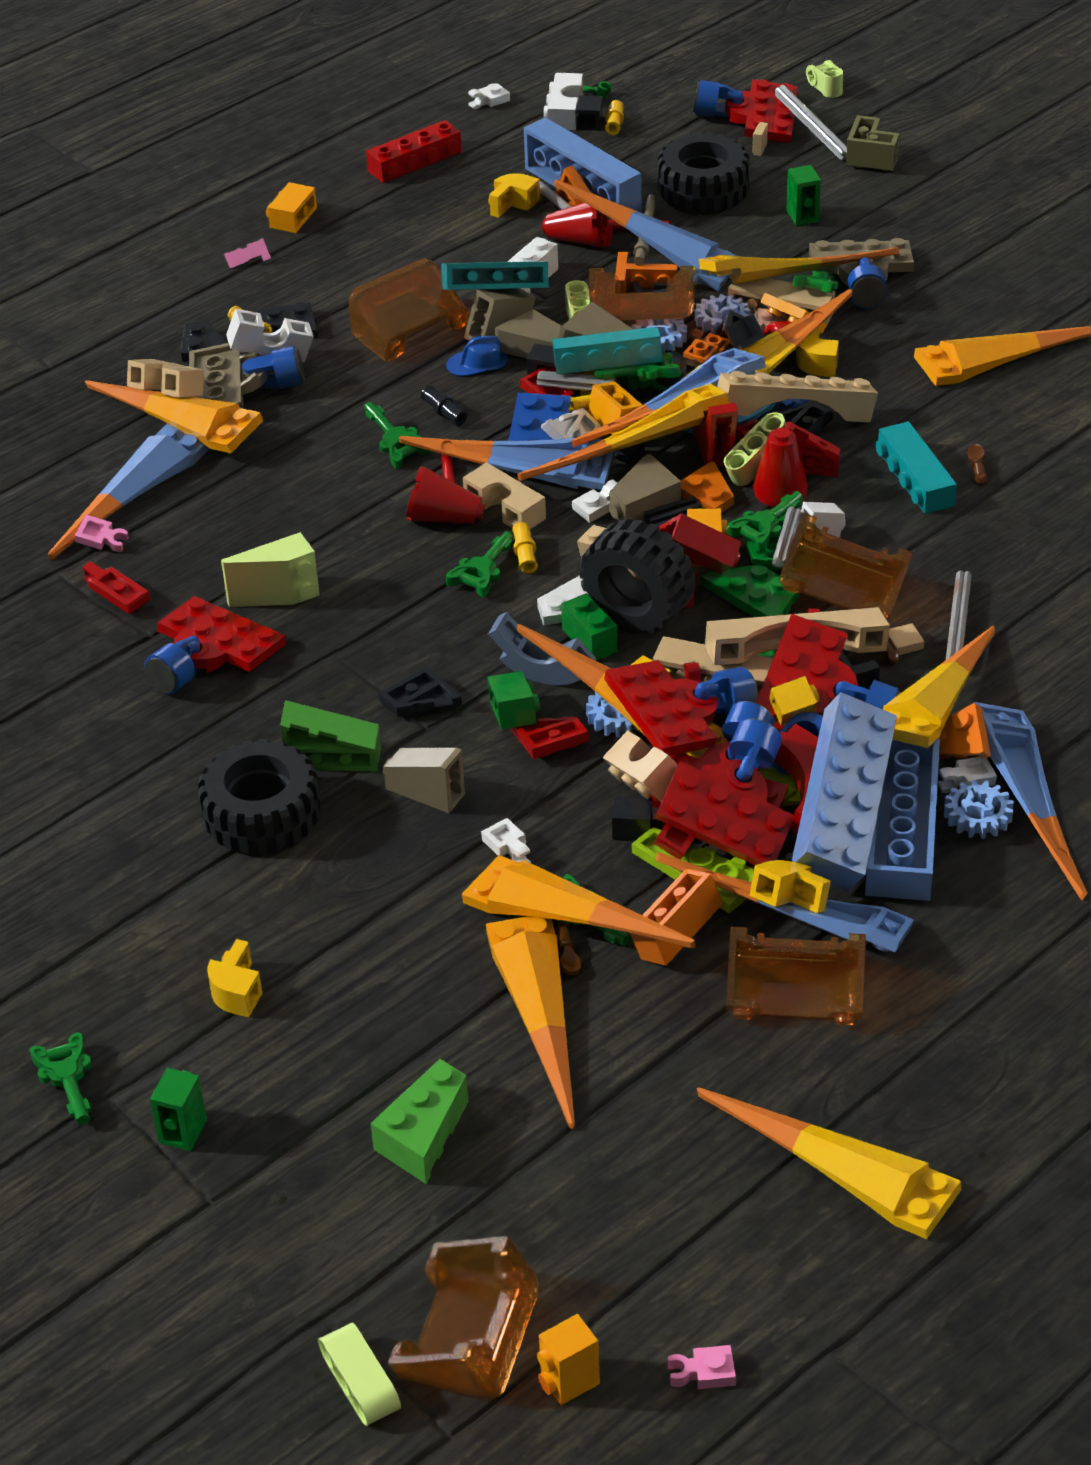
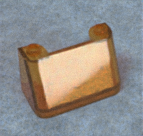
(401, 304)
(669, 305)
(842, 570)
(796, 977)
(474, 1320)

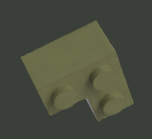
(870, 146)

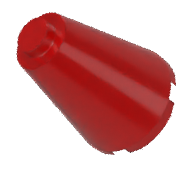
(579, 225)
(780, 469)
(442, 501)

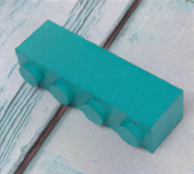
(495, 275)
(607, 350)
(916, 467)

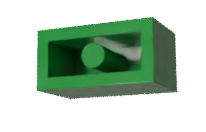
(803, 195)
(589, 624)
(513, 699)
(178, 1109)

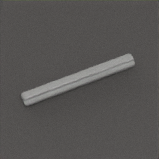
(807, 117)
(959, 613)

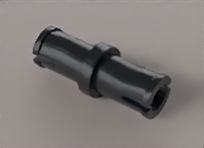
(444, 405)

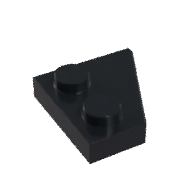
(298, 311)

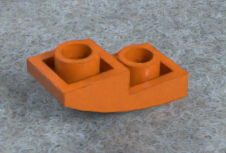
(704, 349)

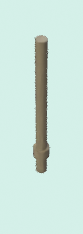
(641, 248)

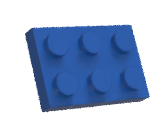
(533, 411)

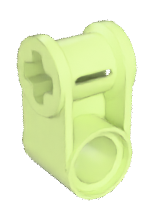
(826, 78)

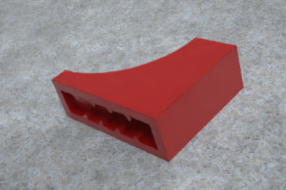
(717, 433)
(703, 544)
(796, 759)

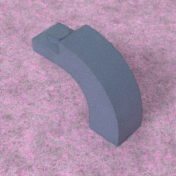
(525, 656)

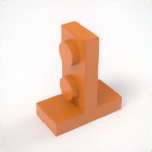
(645, 274)

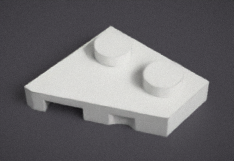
(570, 425)
(550, 603)

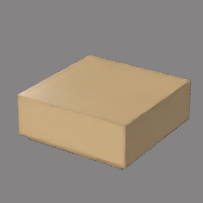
(760, 138)
(905, 639)

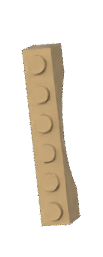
(851, 399)
(743, 638)

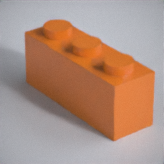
(682, 907)

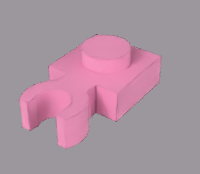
(97, 532)
(709, 1366)

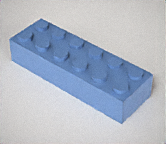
(553, 148)
(844, 790)
(905, 825)

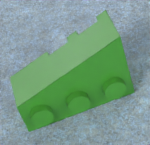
(331, 739)
(421, 1119)

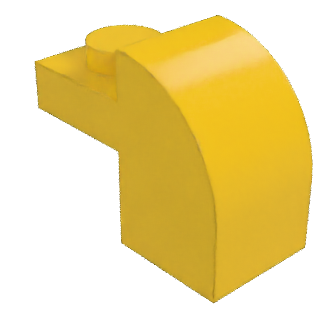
(515, 191)
(818, 355)
(787, 882)
(232, 982)

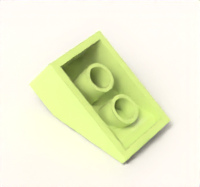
(272, 574)

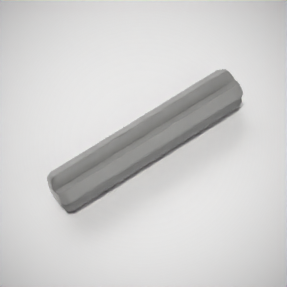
(568, 381)
(786, 536)

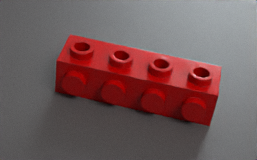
(413, 151)

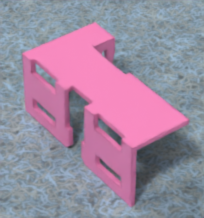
(252, 250)

